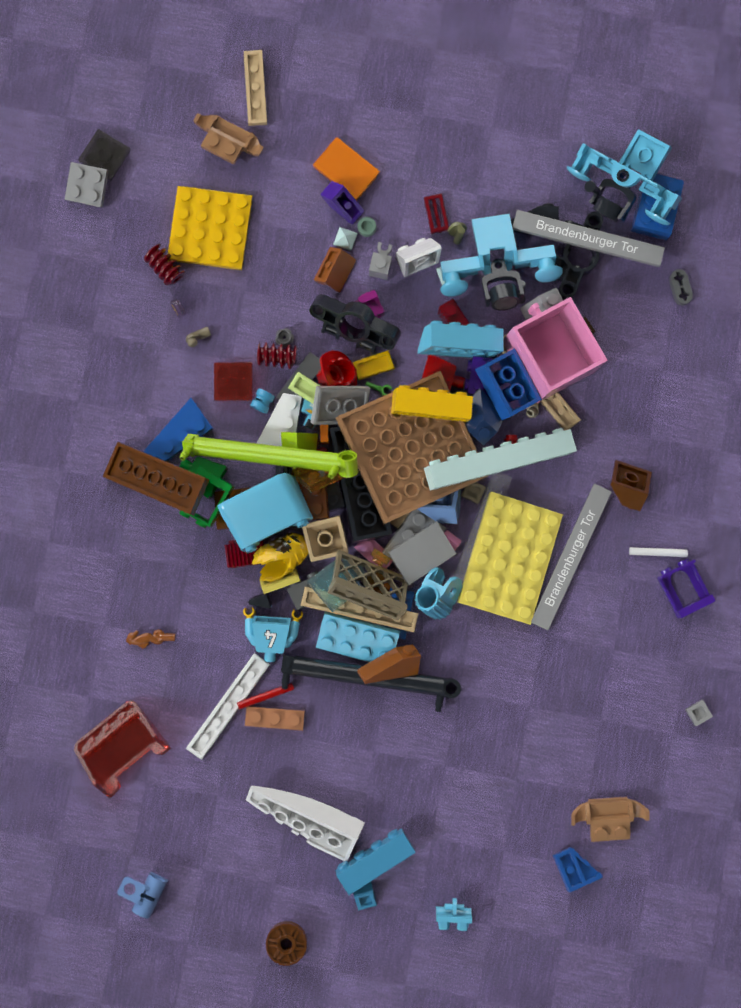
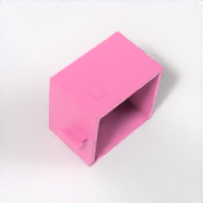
(555, 347)

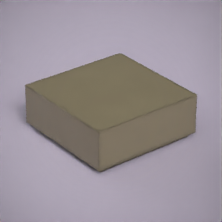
(473, 492)

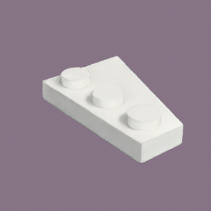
(283, 419)

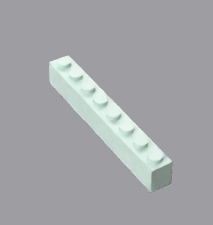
(500, 459)

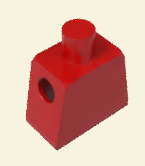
(435, 364)

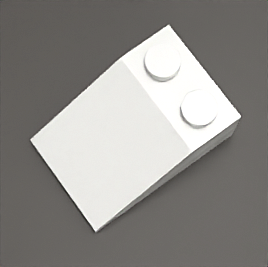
(418, 256)

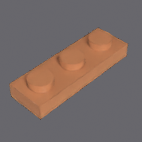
(274, 718)

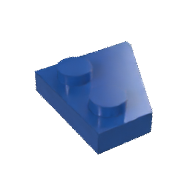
(575, 870)

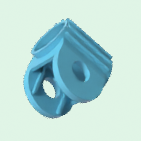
(435, 591)

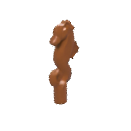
(142, 640)

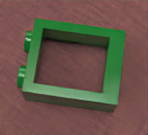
(220, 483)

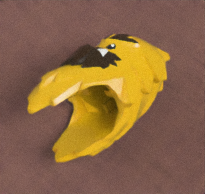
(281, 556)

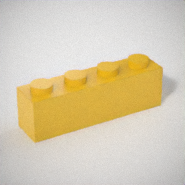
(432, 404)

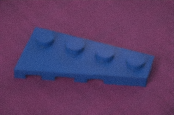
(186, 421)

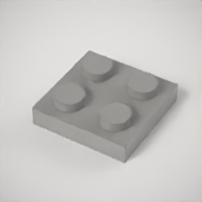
(86, 184)

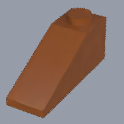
(394, 664)

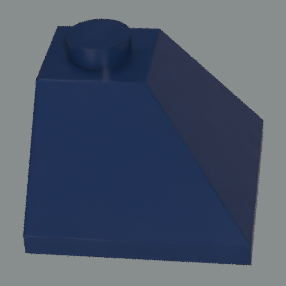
(484, 419)

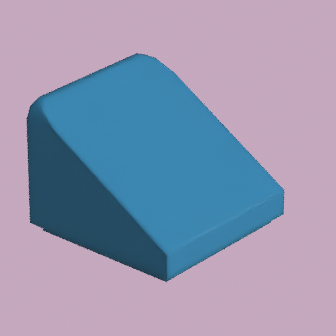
(365, 897)

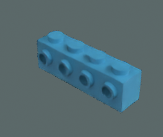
(374, 861)

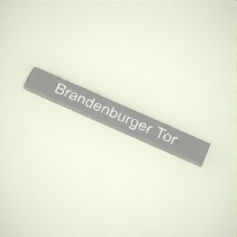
(588, 238)
(570, 556)

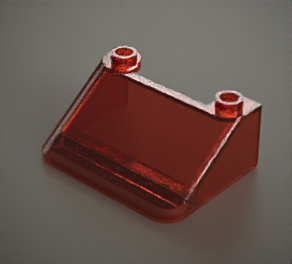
(117, 745)

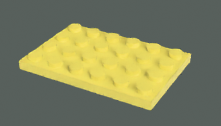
(510, 558)

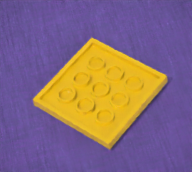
(210, 227)

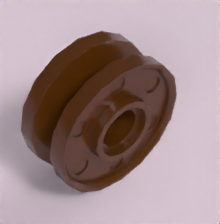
(280, 954)

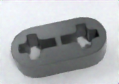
(676, 288)

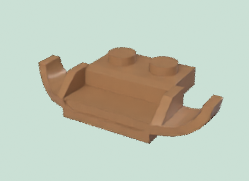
(226, 138)
(609, 817)

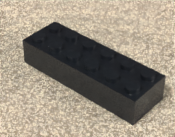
(360, 508)

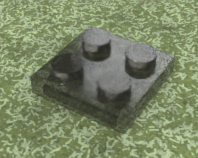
(104, 153)

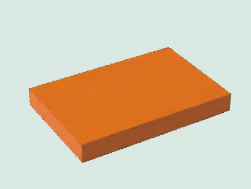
(346, 167)

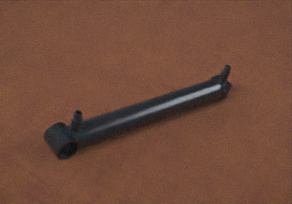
(348, 673)

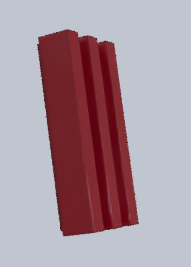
(439, 229)

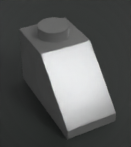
(544, 300)

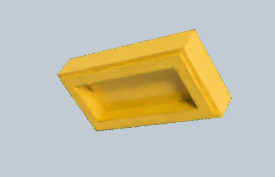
(373, 365)

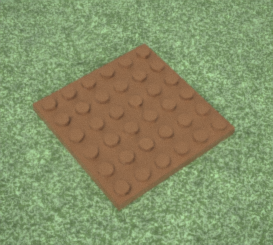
(398, 448)

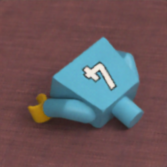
(271, 634)

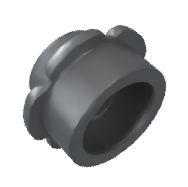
(279, 337)

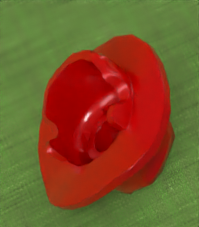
(336, 370)

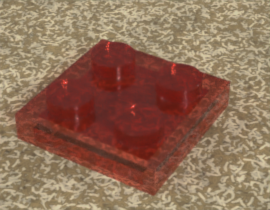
(233, 381)

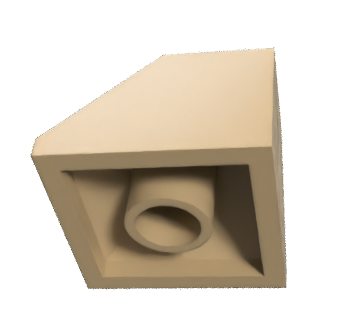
(325, 538)

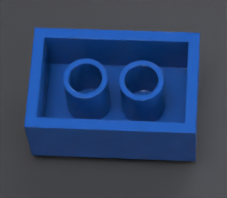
(642, 223)
(508, 384)

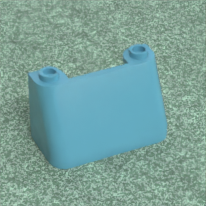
(265, 511)

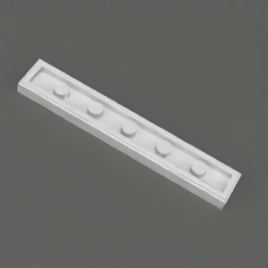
(227, 706)

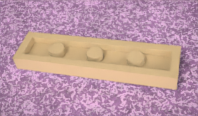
(255, 88)

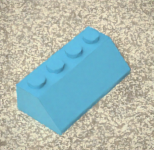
(461, 340)

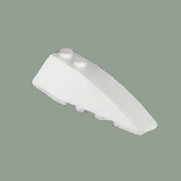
(318, 822)

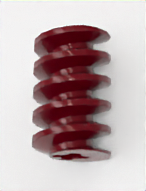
(163, 266)
(276, 355)

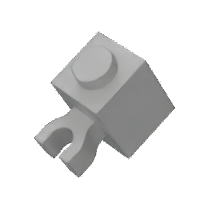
(380, 263)

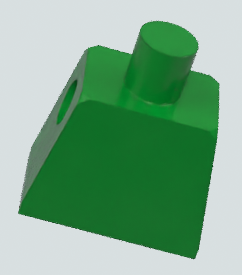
(211, 466)

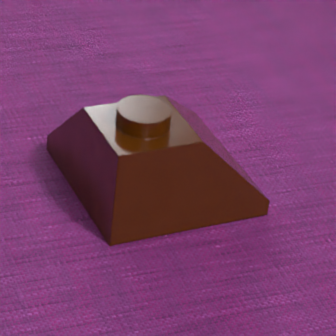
(630, 484)

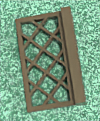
(366, 595)

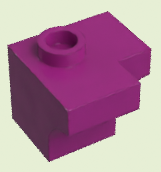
(371, 300)

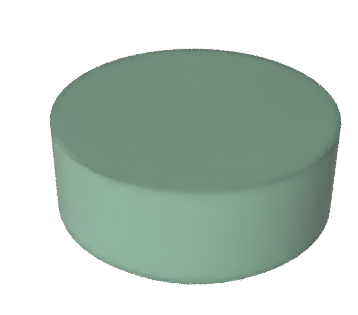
(367, 227)

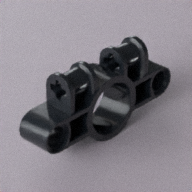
(572, 273)
(374, 334)

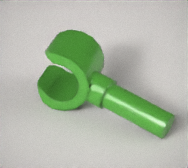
(378, 388)

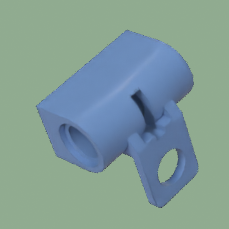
(146, 895)

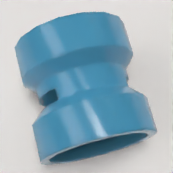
(262, 401)

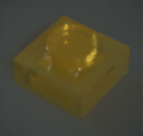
(379, 558)

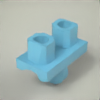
(455, 914)

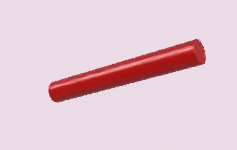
(264, 696)

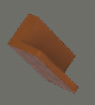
(335, 269)

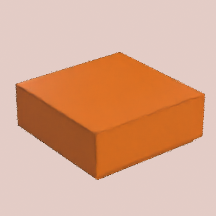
(324, 434)

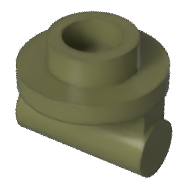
(457, 230)

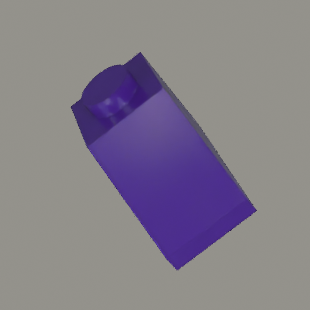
(342, 202)

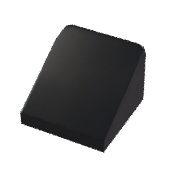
(261, 600)

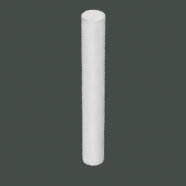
(658, 552)

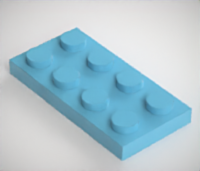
(355, 637)

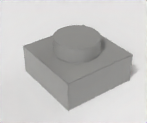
(698, 712)

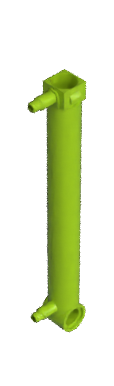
(343, 463)

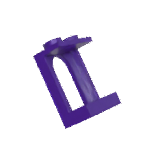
(697, 582)

